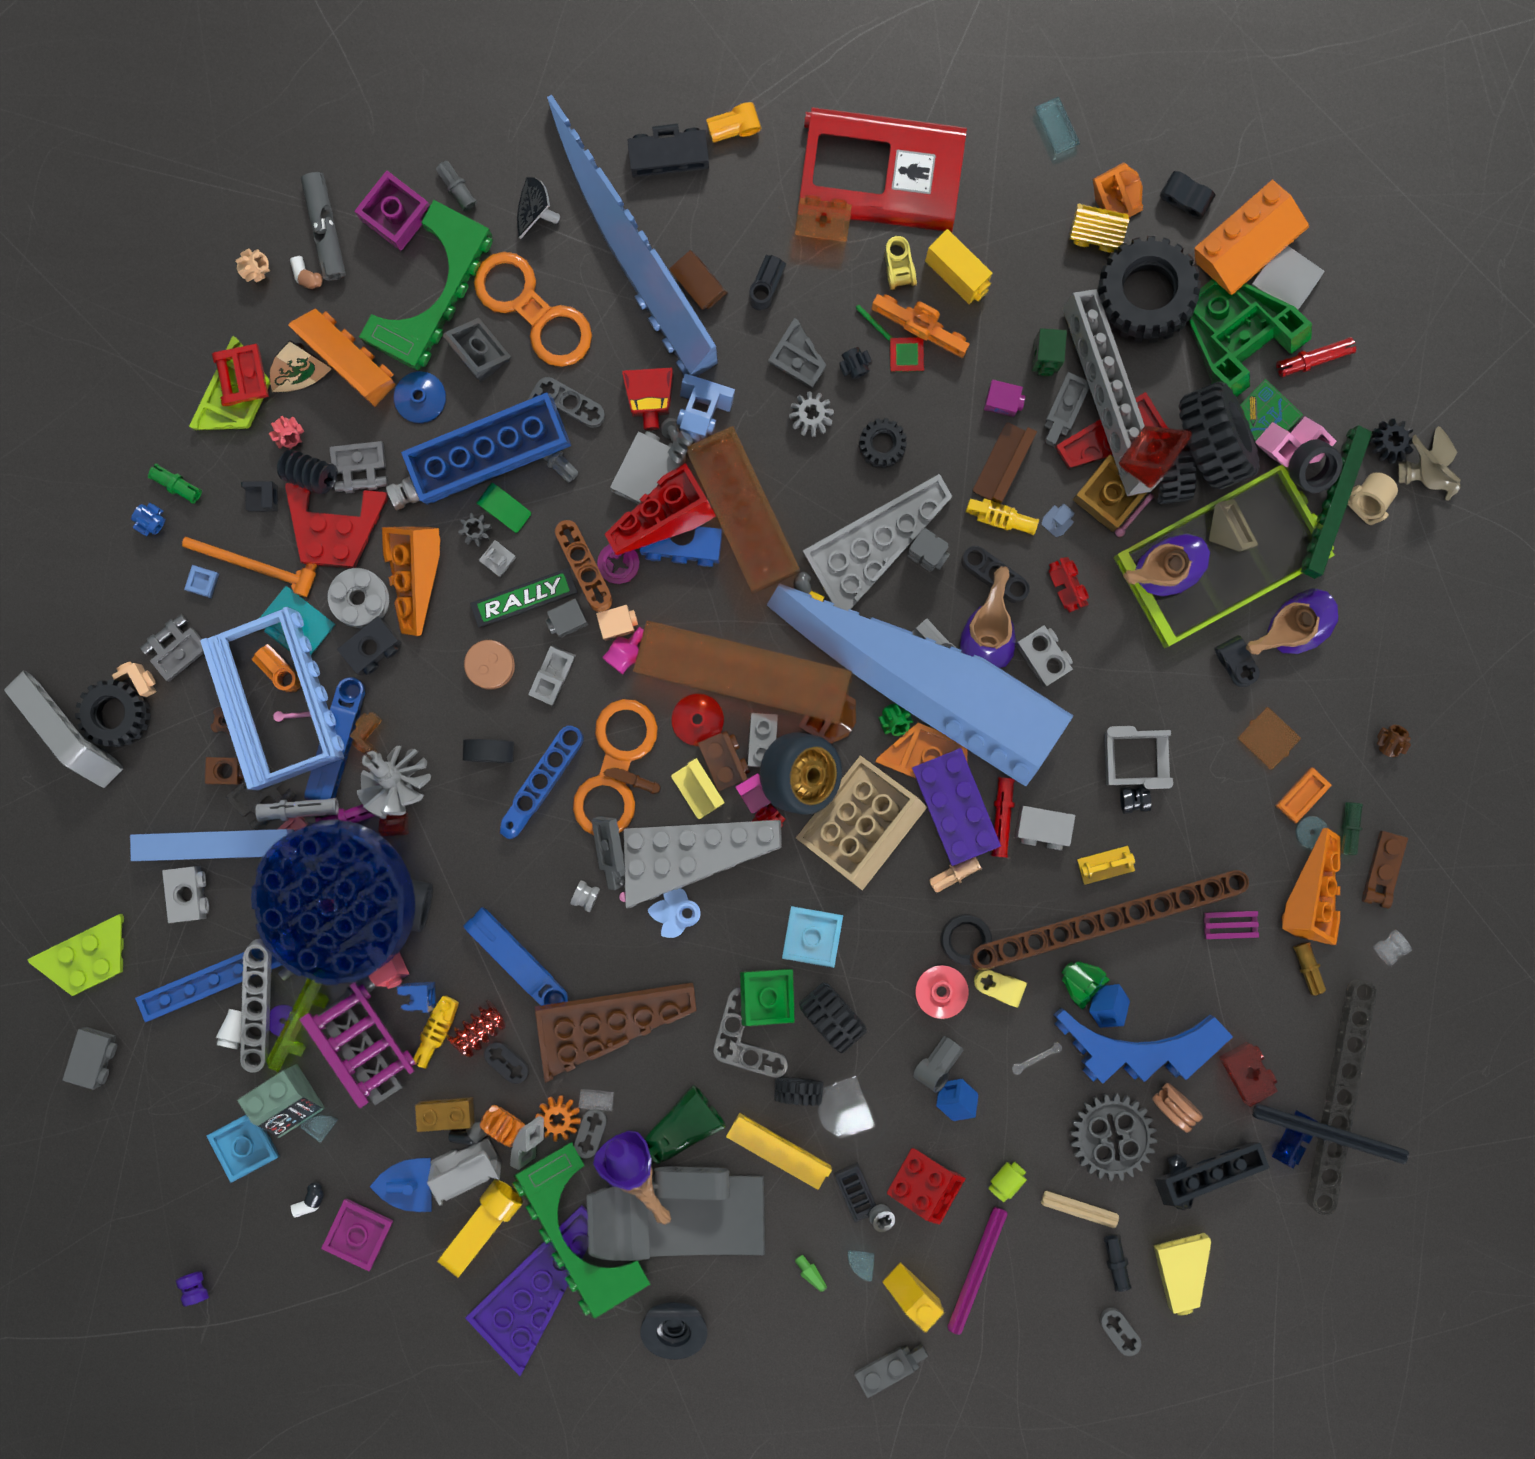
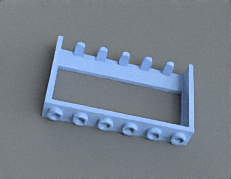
(237, 710)

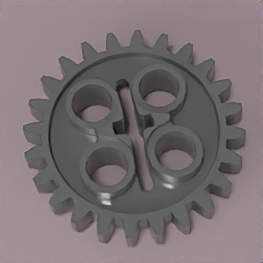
(1090, 1141)

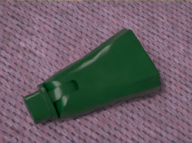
(683, 1126)

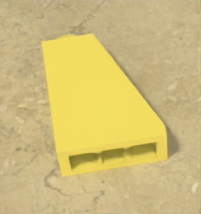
(1183, 1271)

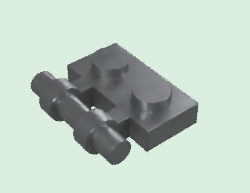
(359, 458)
(179, 653)

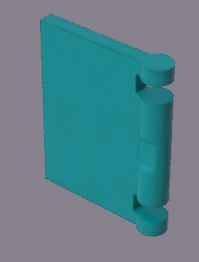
(315, 626)

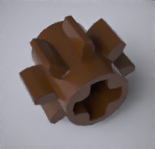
(1393, 740)

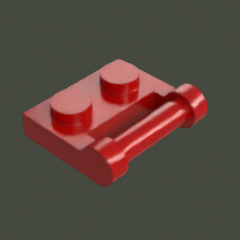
(248, 373)

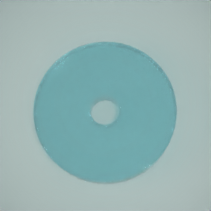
(1304, 827)

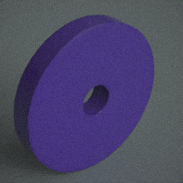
(276, 1014)

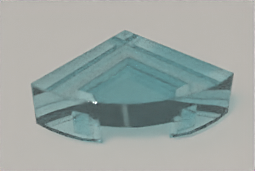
(319, 1126)
(862, 1264)

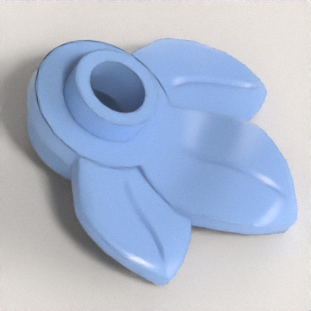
(670, 913)

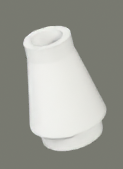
(230, 1031)

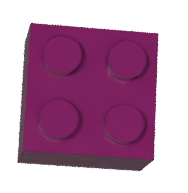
(393, 210)

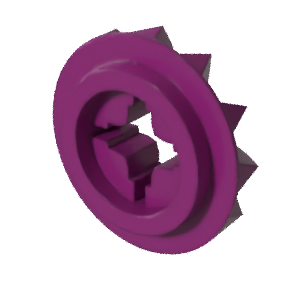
(621, 575)

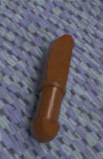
(634, 780)

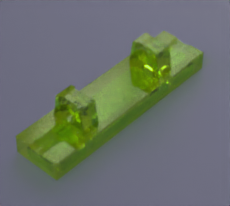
(286, 1041)

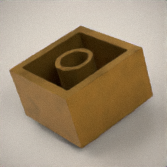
(1106, 497)

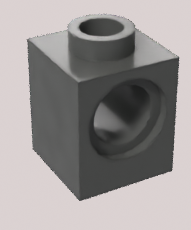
(566, 618)

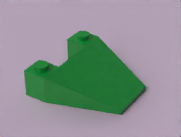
(1240, 324)

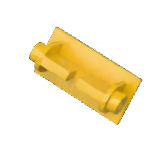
(1106, 865)

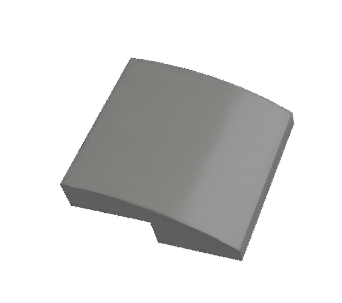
(1288, 277)

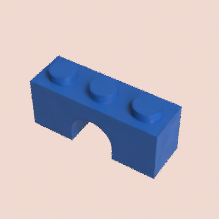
(703, 548)

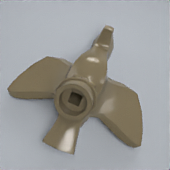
(1432, 465)

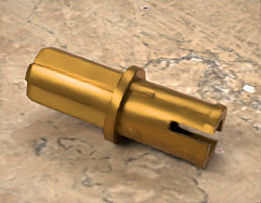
(1310, 968)

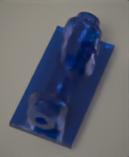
(1289, 1148)

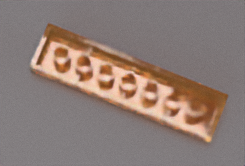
(743, 672)

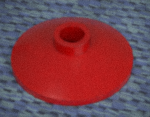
(697, 704)

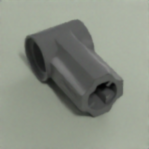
(935, 1069)

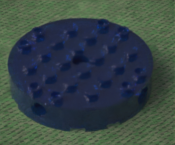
(370, 898)

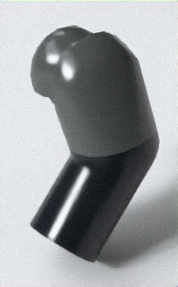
(468, 1136)

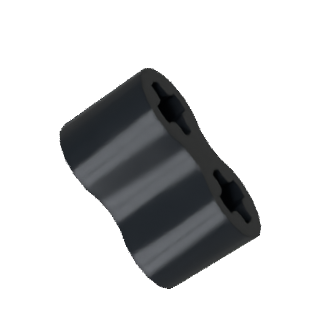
(1187, 195)

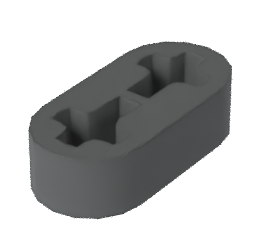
(596, 1134)
(1115, 1335)

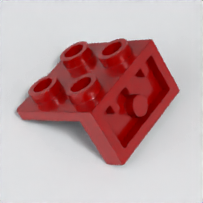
(925, 1187)

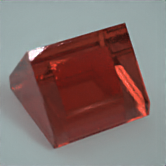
(394, 825)

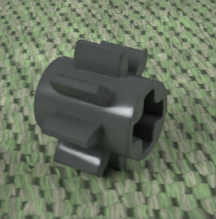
(474, 522)

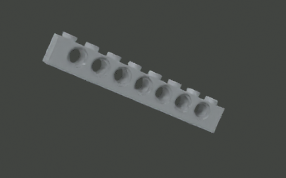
(1106, 378)

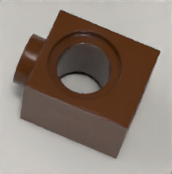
(214, 768)

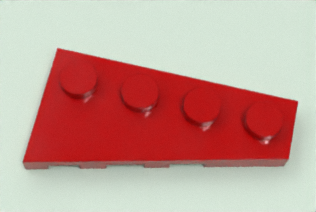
(1092, 443)

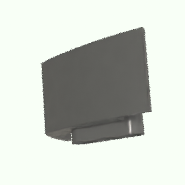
(707, 1214)

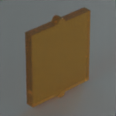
(1269, 738)

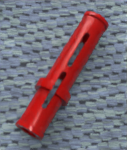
(1306, 360)
(1003, 815)

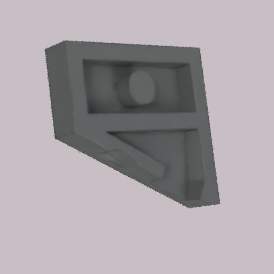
(797, 356)

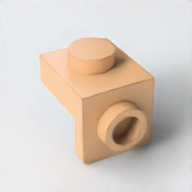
(141, 679)

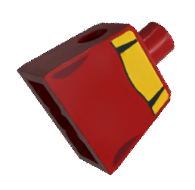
(649, 394)

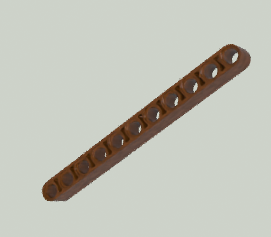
(1121, 915)

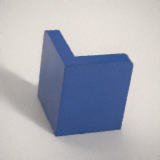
(1110, 1006)
(958, 1100)

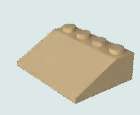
(862, 823)

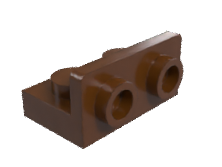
(723, 760)

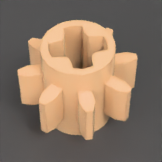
(252, 265)

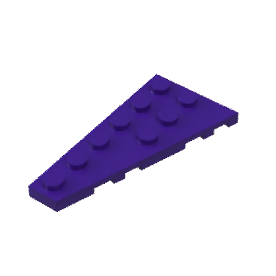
(524, 1302)

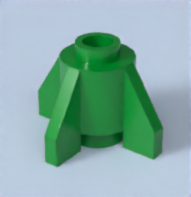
(1083, 982)

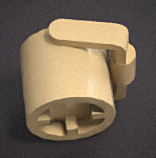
(1373, 498)

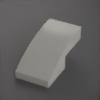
(552, 675)
(525, 1143)

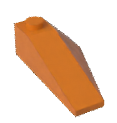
(413, 563)
(1312, 903)

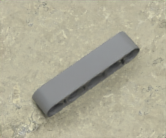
(252, 1017)

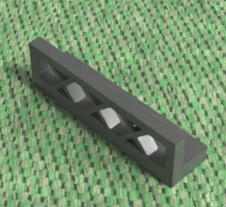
(349, 1051)

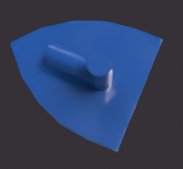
(406, 1185)

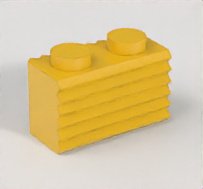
(1098, 227)

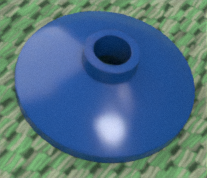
(428, 406)

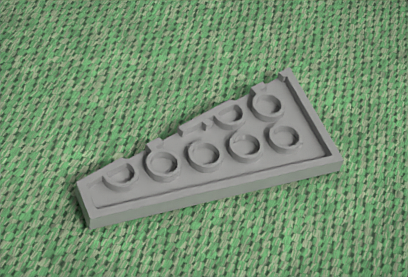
(863, 550)

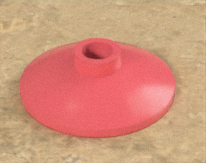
(942, 1006)

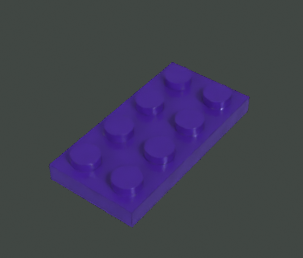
(956, 807)

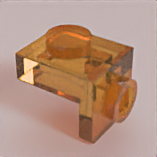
(365, 726)

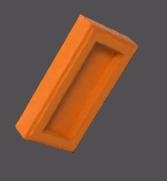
(1303, 795)

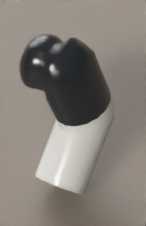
(311, 1203)

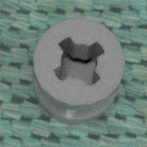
(585, 896)

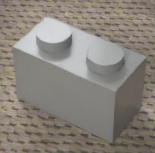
(1044, 826)

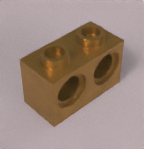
(444, 1114)

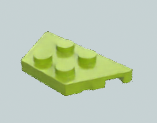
(213, 415)
(84, 958)

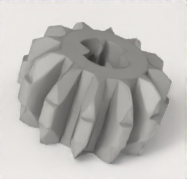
(801, 415)

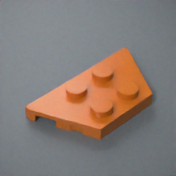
(917, 747)

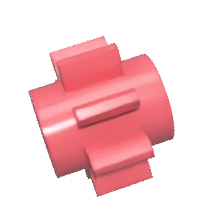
(286, 432)

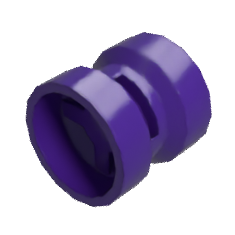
(194, 1294)

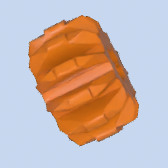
(556, 1109)
(501, 1125)

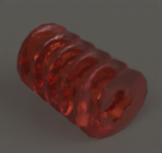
(477, 1030)

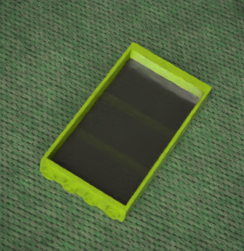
(1233, 578)

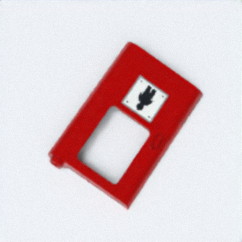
(920, 171)

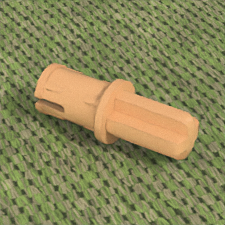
(954, 874)

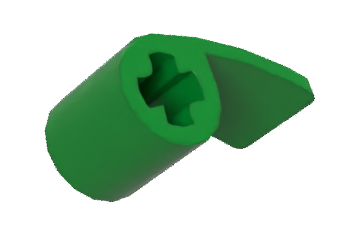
(503, 507)

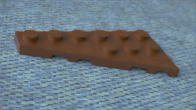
(597, 1025)

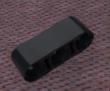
(982, 572)

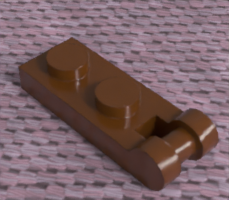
(1384, 868)

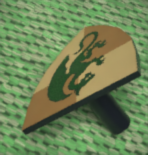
(295, 368)

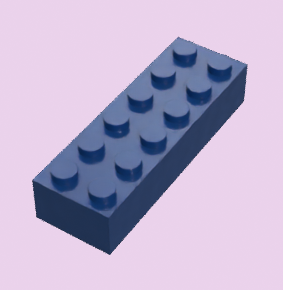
(486, 448)

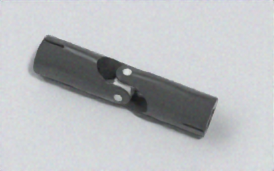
(323, 223)

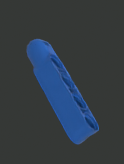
(346, 707)
(515, 813)
(514, 958)

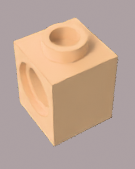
(617, 622)

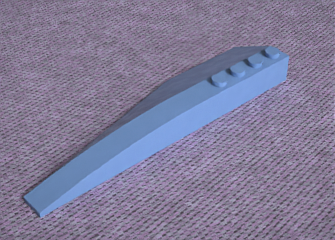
(640, 263)
(936, 683)

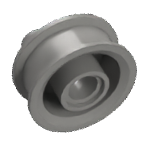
(346, 586)

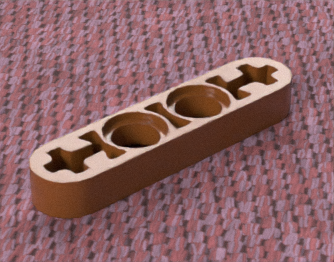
(584, 565)

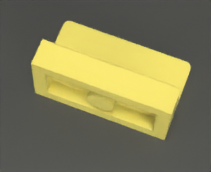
(697, 789)

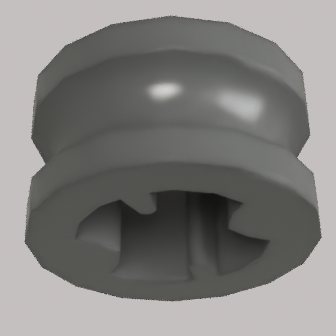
(878, 1213)

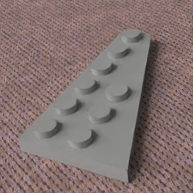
(680, 855)

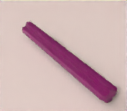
(977, 1270)

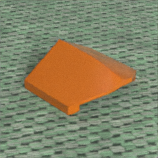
(1119, 190)

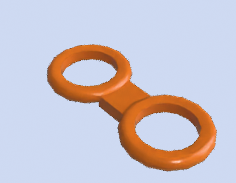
(532, 309)
(615, 759)

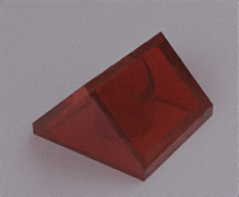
(1153, 453)

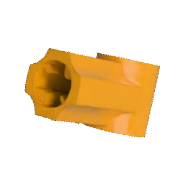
(740, 121)

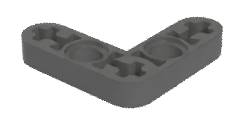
(561, 392)
(740, 1048)

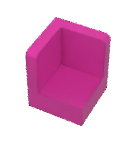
(753, 794)

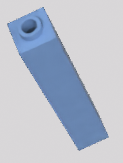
(204, 844)

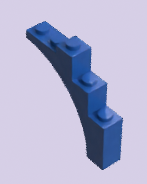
(1182, 1052)

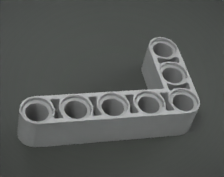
(60, 733)

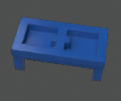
(422, 996)

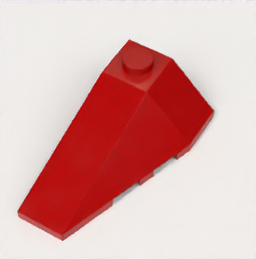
(667, 511)

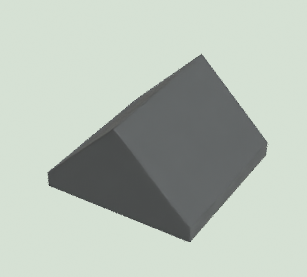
(477, 348)

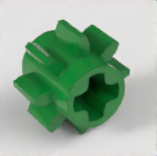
(895, 720)

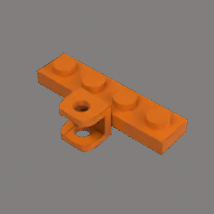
(922, 323)

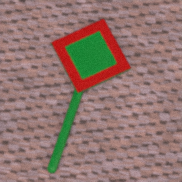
(905, 353)

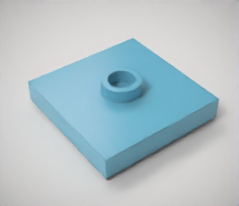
(812, 936)

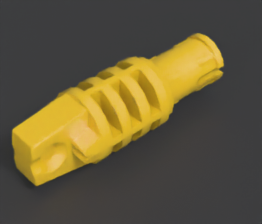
(1001, 516)
(435, 1030)

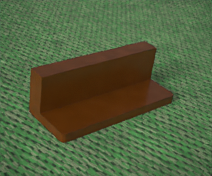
(1004, 462)

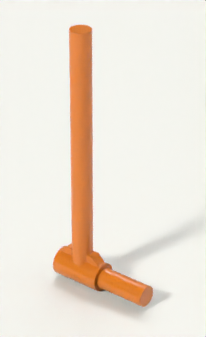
(300, 581)

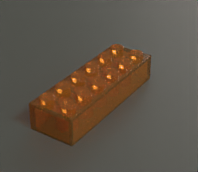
(742, 510)

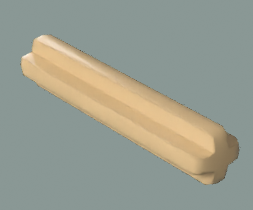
(1080, 1209)

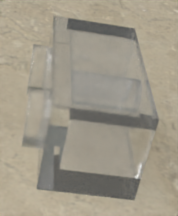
(596, 1099)

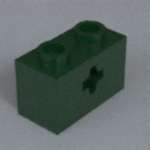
(1049, 351)

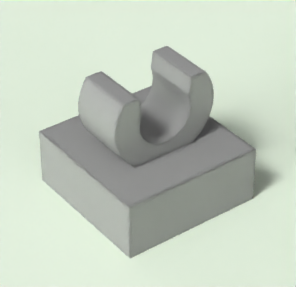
(497, 558)

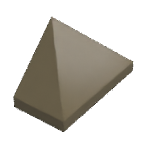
(1231, 528)

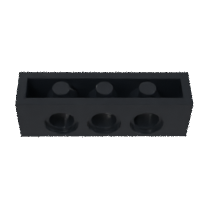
(1211, 1173)

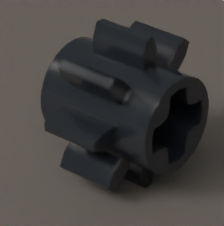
(855, 363)

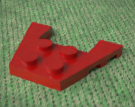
(331, 537)

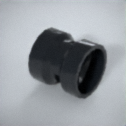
(1135, 799)

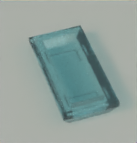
(1057, 125)

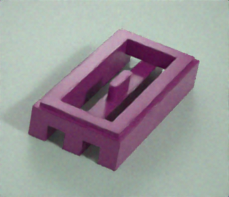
(1253, 924)

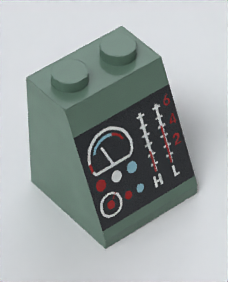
(282, 1102)

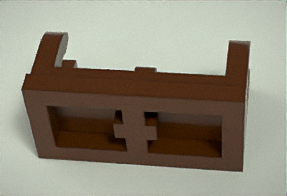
(698, 280)

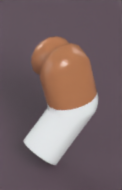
(303, 276)

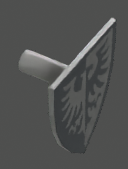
(533, 205)

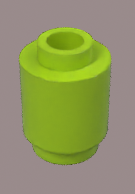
(1007, 1181)

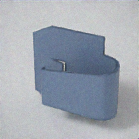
(1058, 520)

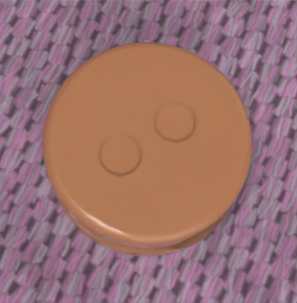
(489, 664)
(1177, 1107)

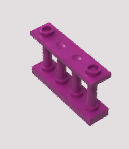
(330, 1047)

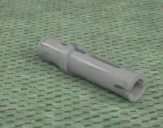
(286, 810)

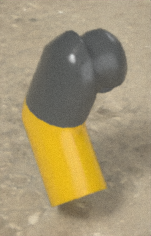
(802, 583)

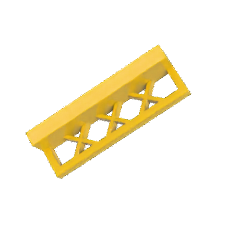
(779, 1151)

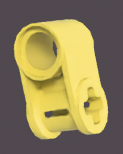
(899, 268)
(1004, 987)

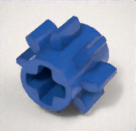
(148, 519)

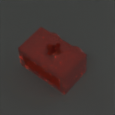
(1236, 1064)

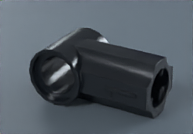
(766, 281)

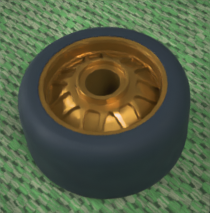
(800, 773)

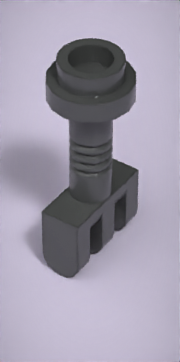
(680, 439)

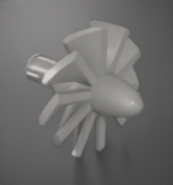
(389, 785)

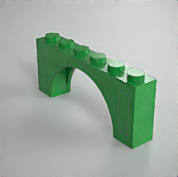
(413, 338)
(597, 1286)

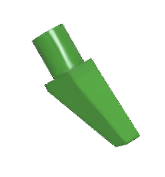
(810, 1273)

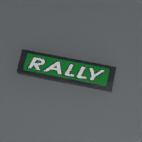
(523, 598)

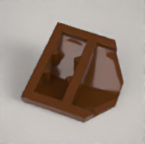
(831, 731)

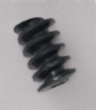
(307, 471)

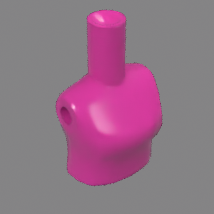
(624, 651)

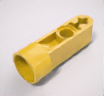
(497, 1205)

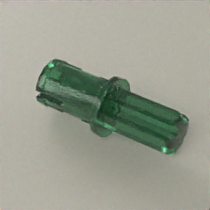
(1351, 828)

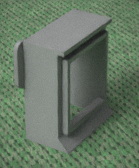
(1163, 778)
(463, 1169)

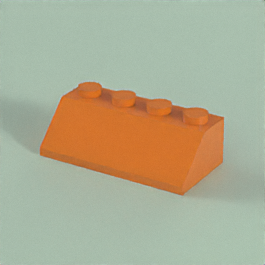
(1251, 237)
(343, 356)

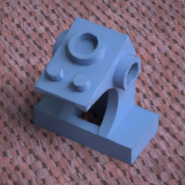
(696, 422)

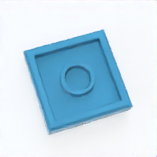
(242, 1147)

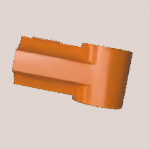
(276, 668)

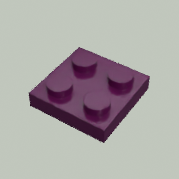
(357, 1234)

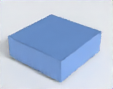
(201, 581)

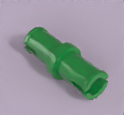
(174, 483)

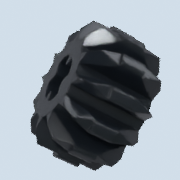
(1386, 447)

